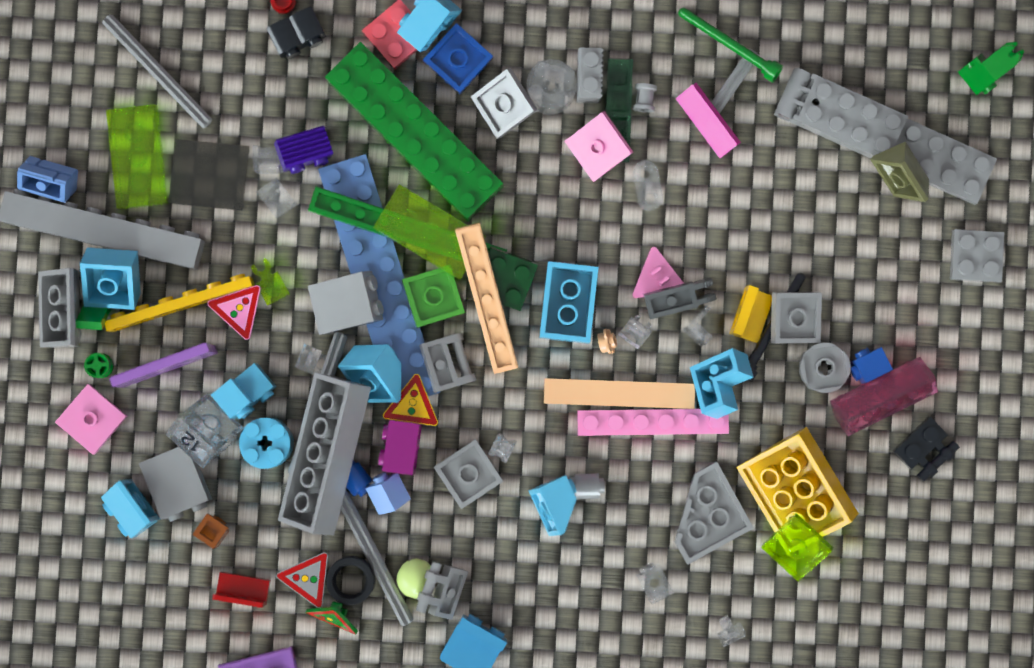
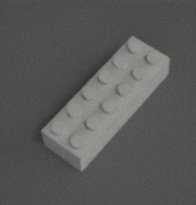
(324, 454)

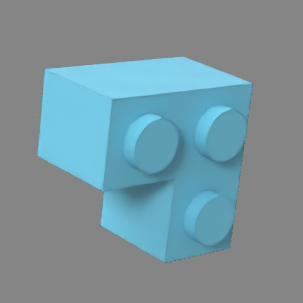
(427, 22)
(715, 380)
(242, 393)

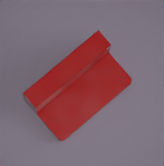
(242, 589)

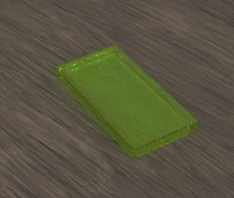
(136, 156)
(423, 230)

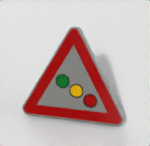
(307, 578)

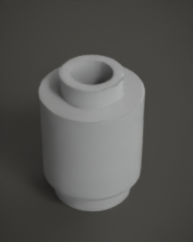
(588, 485)

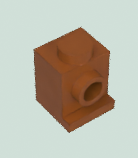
(211, 530)

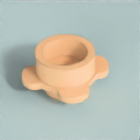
(607, 341)

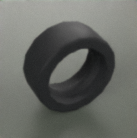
(333, 588)

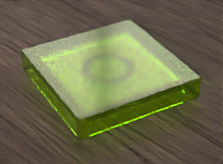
(797, 547)

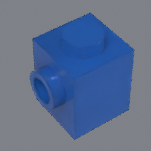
(870, 365)

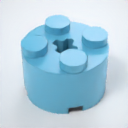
(255, 453)

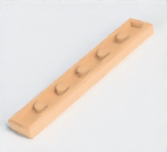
(486, 297)
(619, 393)

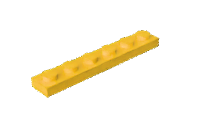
(169, 305)

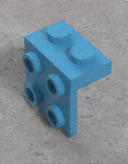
(473, 644)

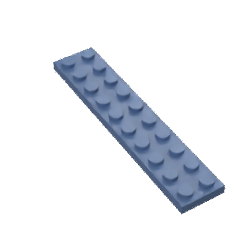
(378, 254)

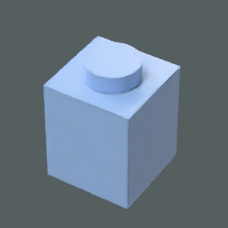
(387, 493)

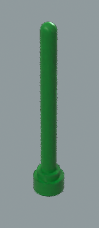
(770, 69)

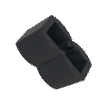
(296, 32)

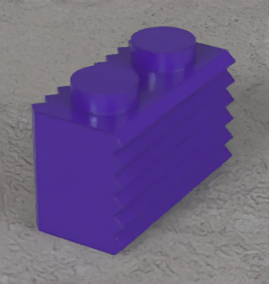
(304, 149)

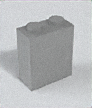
(346, 302)
(175, 484)

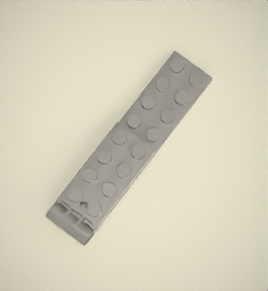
(873, 128)

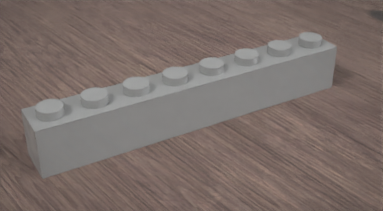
(101, 230)

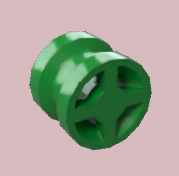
(93, 365)

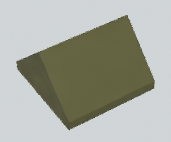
(902, 173)

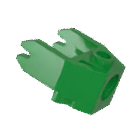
(983, 72)

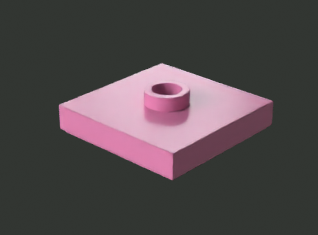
(599, 146)
(91, 419)

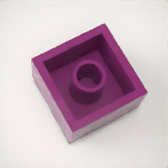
(401, 447)

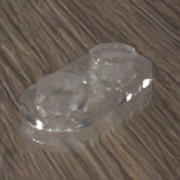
(647, 186)

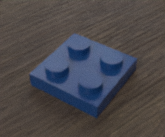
(458, 58)

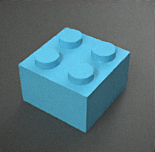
(110, 278)

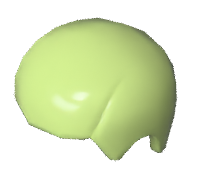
(411, 577)

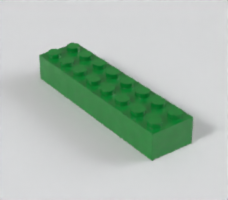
(414, 131)

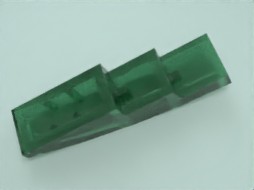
(620, 95)

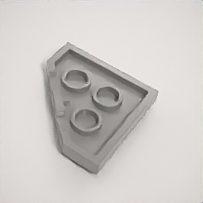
(709, 515)

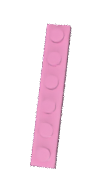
(649, 422)

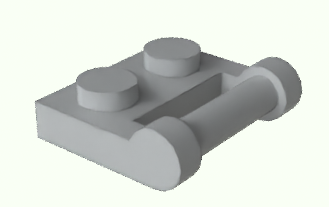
(440, 364)

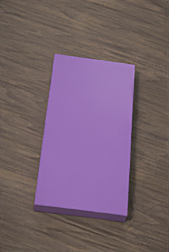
(163, 365)

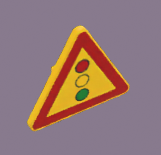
(413, 406)

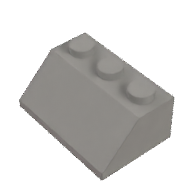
(59, 308)

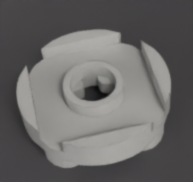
(835, 376)

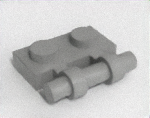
(447, 592)

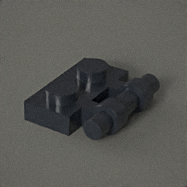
(921, 443)

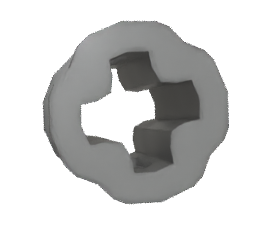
(644, 97)

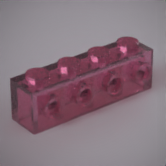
(884, 396)

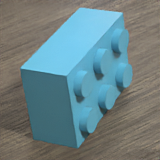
(568, 302)

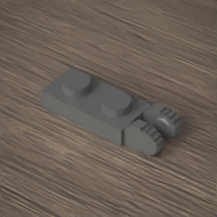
(677, 298)

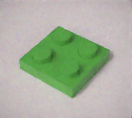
(432, 297)

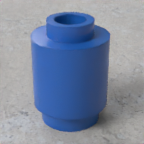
(358, 480)

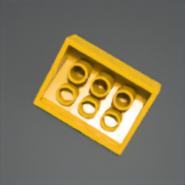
(798, 480)

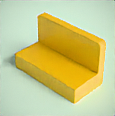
(751, 314)

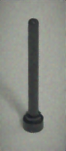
(766, 336)

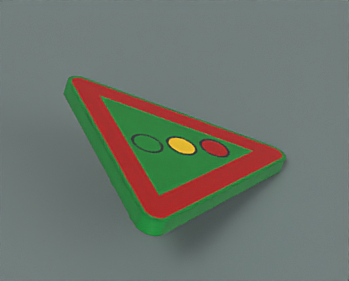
(333, 615)

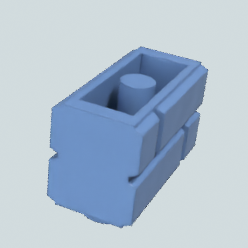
(47, 179)

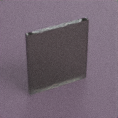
(208, 174)

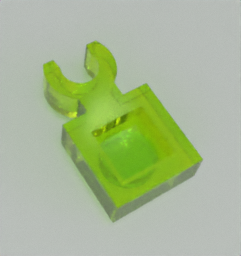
(271, 285)

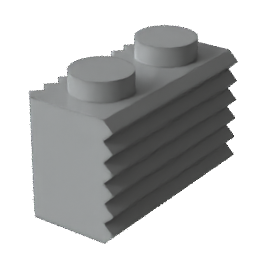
(589, 75)

